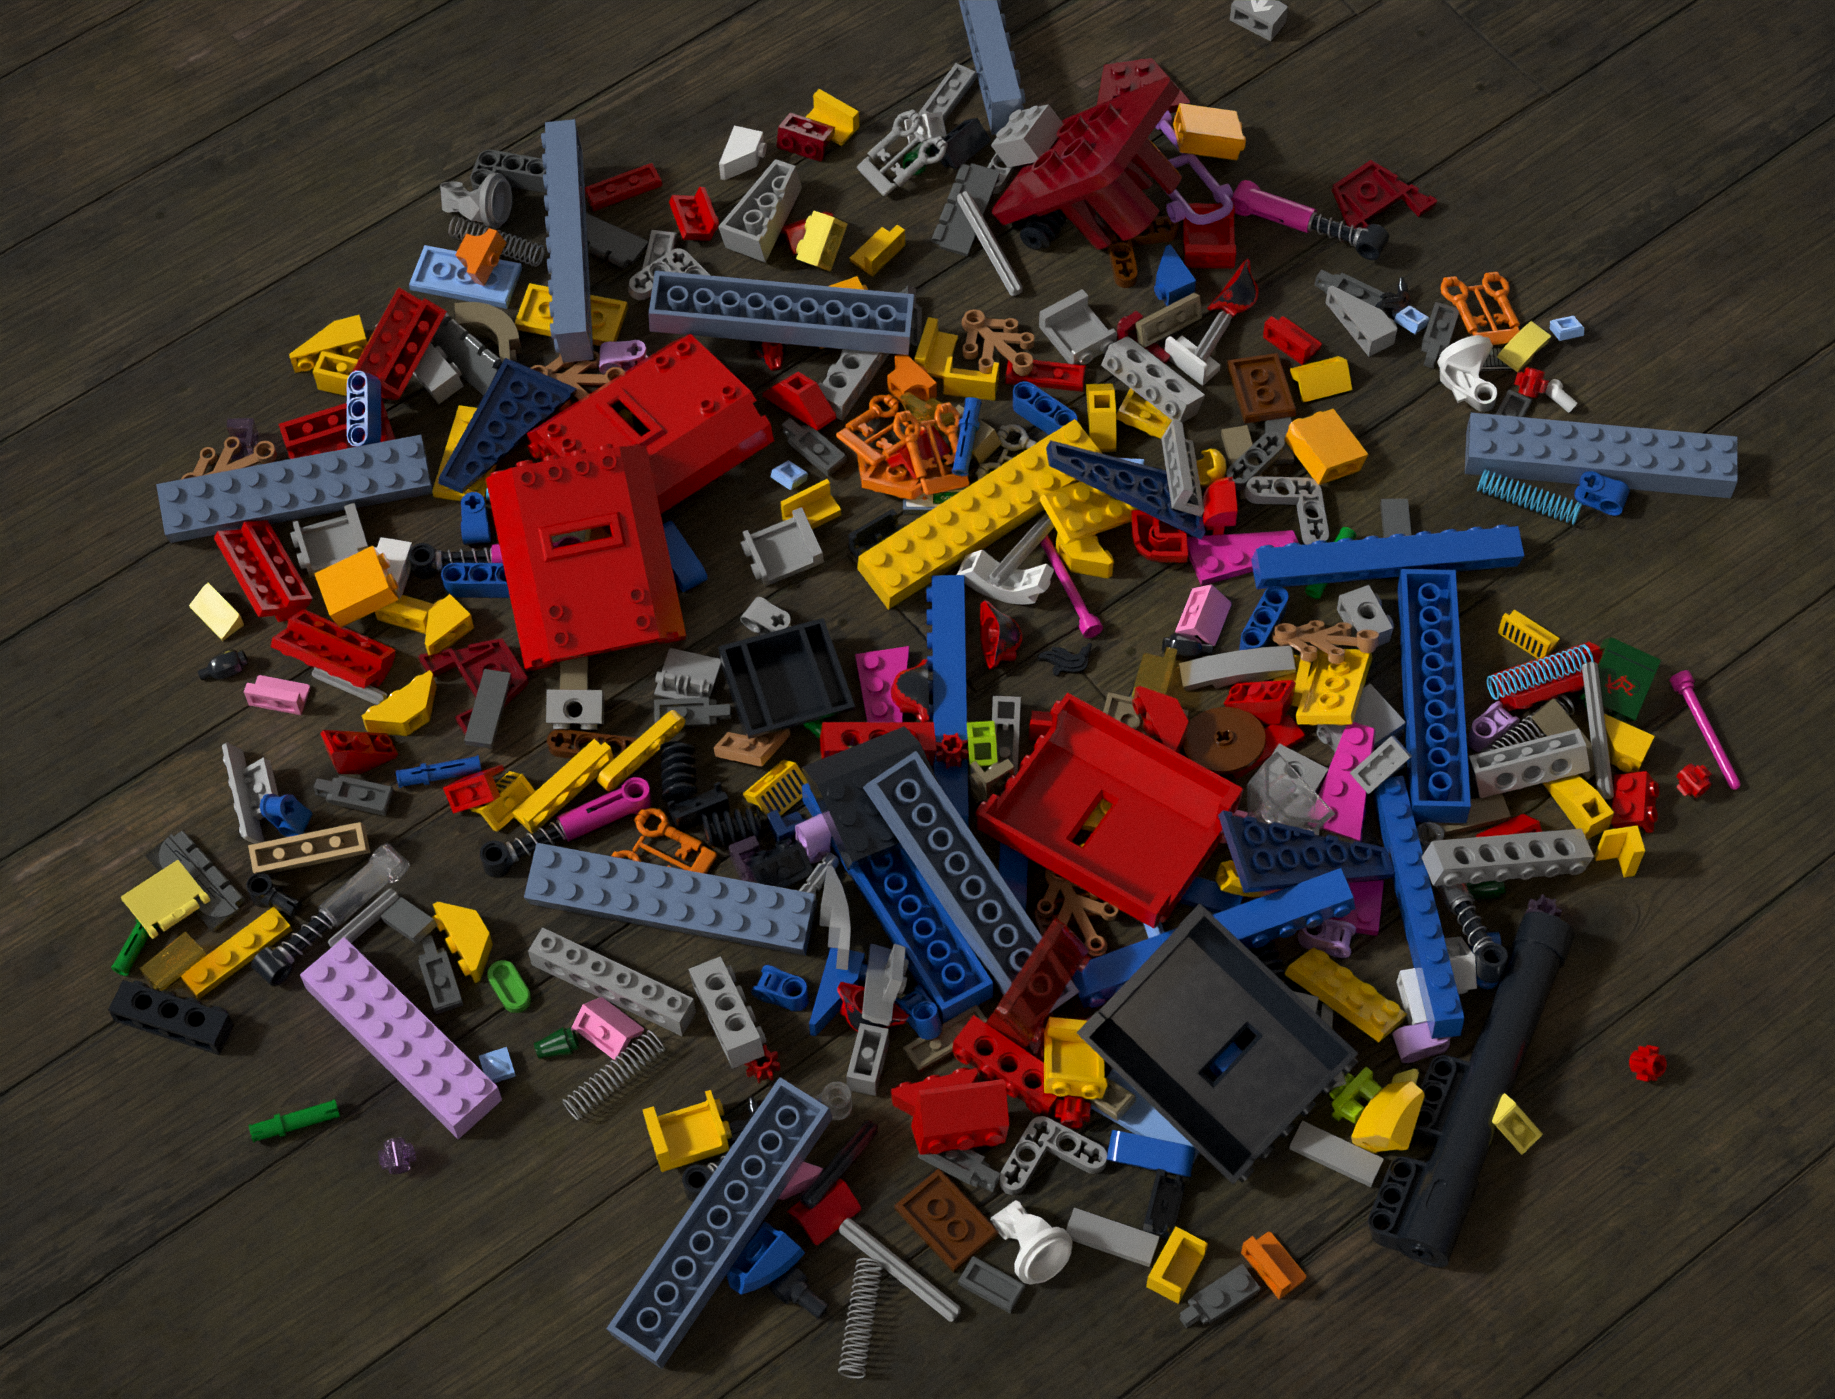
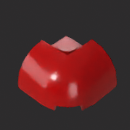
(1220, 505)
(1157, 539)

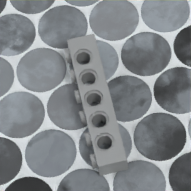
(1507, 857)
(612, 981)

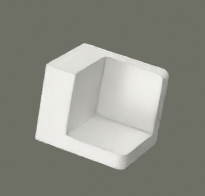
(930, 126)

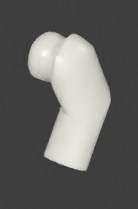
(1555, 392)

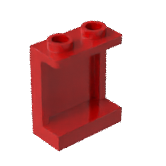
(1211, 243)

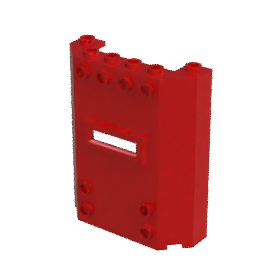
(690, 403)
(590, 592)
(1151, 836)

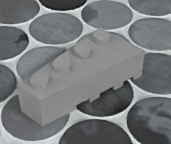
(762, 212)

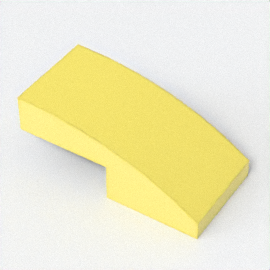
(1524, 346)

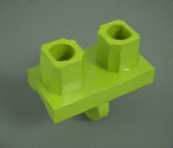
(1348, 1095)

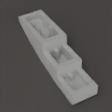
(1237, 667)
(836, 917)

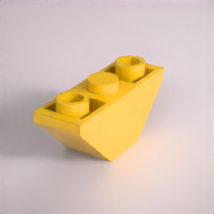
(1102, 416)
(1085, 557)
(404, 708)
(465, 936)

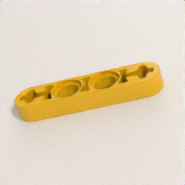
(641, 750)

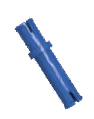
(968, 427)
(438, 771)

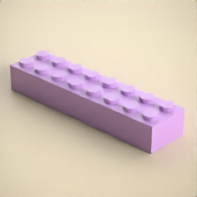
(401, 1038)

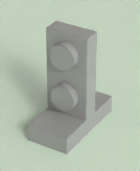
(1381, 764)

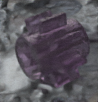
(1544, 905)
(397, 1156)

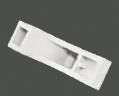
(1019, 588)

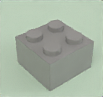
(1027, 135)

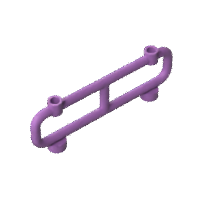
(1179, 207)

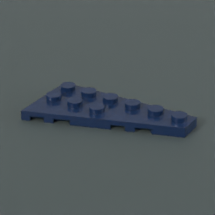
(509, 410)
(1126, 481)
(1286, 855)

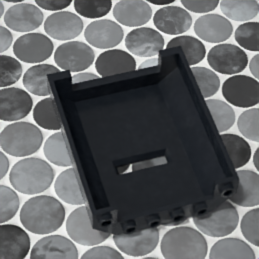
(1186, 1012)

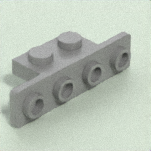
(248, 788)
(883, 982)

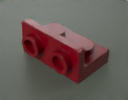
(804, 136)

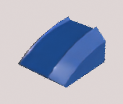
(763, 1259)

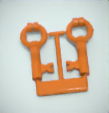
(1496, 336)
(859, 423)
(944, 482)
(703, 861)

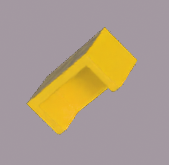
(969, 382)
(1177, 1265)

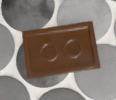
(1261, 388)
(946, 1220)

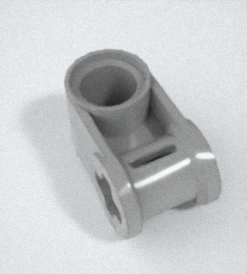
(764, 617)

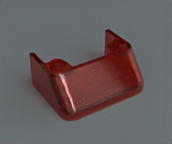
(1039, 984)

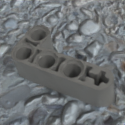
(519, 170)

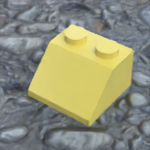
(821, 240)

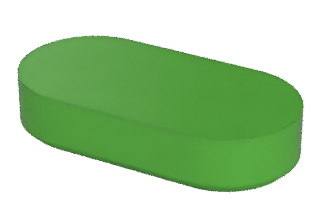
(509, 986)

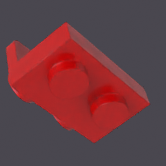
(695, 215)
(1635, 801)

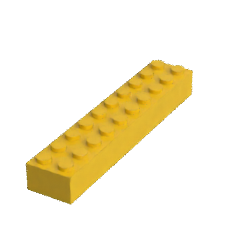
(968, 520)

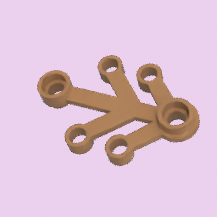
(976, 323)
(574, 377)
(223, 463)
(1289, 635)
(1076, 905)

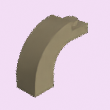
(490, 323)

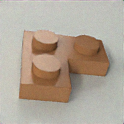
(750, 751)

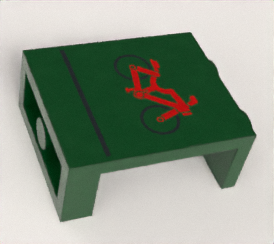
(1624, 679)

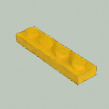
(236, 952)

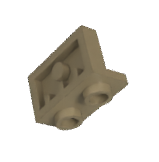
(989, 782)

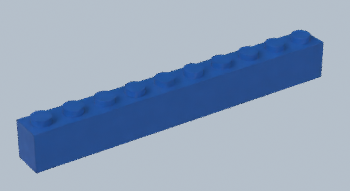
(1386, 557)
(949, 679)
(1418, 909)
(1251, 923)

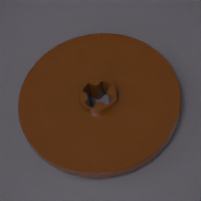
(1225, 757)

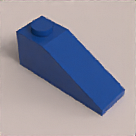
(828, 999)

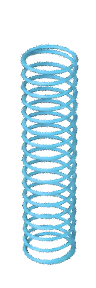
(1576, 510)
(1537, 672)

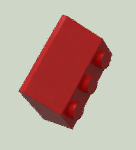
(961, 1117)

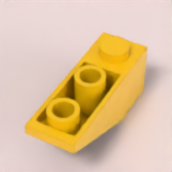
(340, 337)
(1581, 804)

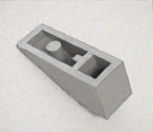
(1363, 321)
(1007, 725)

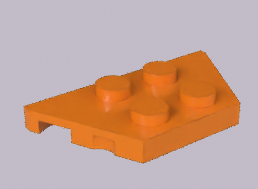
(895, 480)

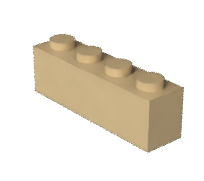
(309, 848)

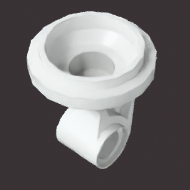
(1461, 368)
(1042, 1248)

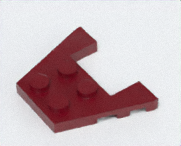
(1130, 75)
(1372, 191)
(471, 665)

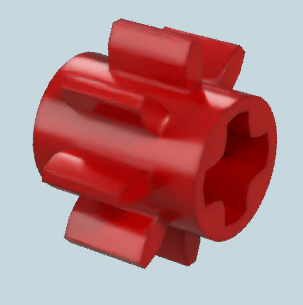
(1531, 382)
(945, 752)
(1693, 780)
(1647, 1063)
(765, 1071)
(1072, 1111)

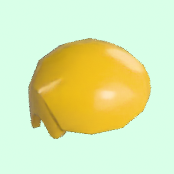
(1211, 467)

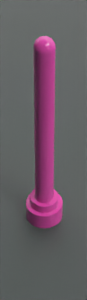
(1089, 624)
(1683, 683)

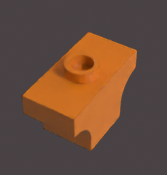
(481, 254)
(910, 378)

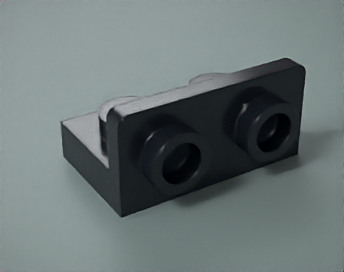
(780, 865)

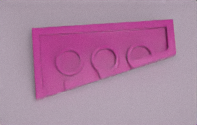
(1230, 554)
(876, 678)

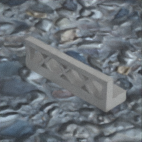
(1182, 470)

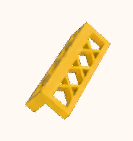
(563, 786)

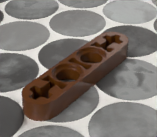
(569, 735)

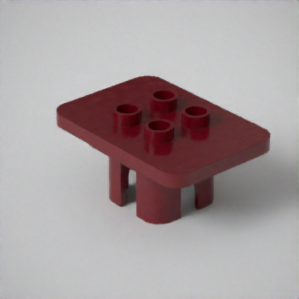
(1099, 165)

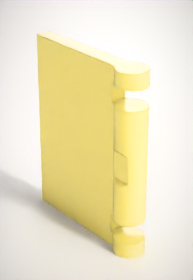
(165, 898)

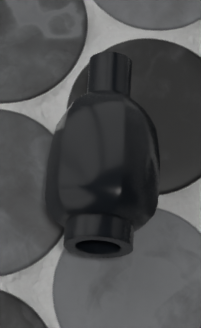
(1188, 646)
(224, 665)

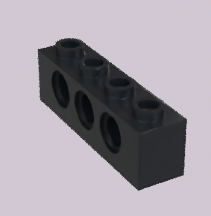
(208, 1037)

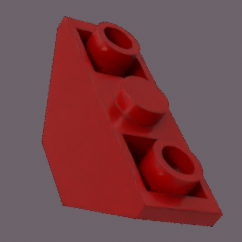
(802, 399)
(1264, 700)
(1162, 717)
(357, 751)
(905, 1094)

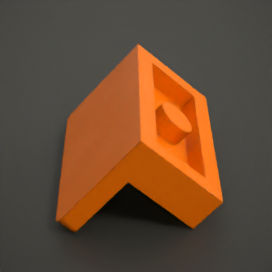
(1273, 1264)

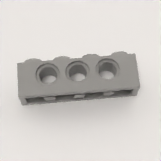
(1152, 379)
(851, 380)
(1529, 763)
(727, 1012)

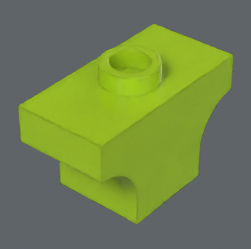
(982, 743)

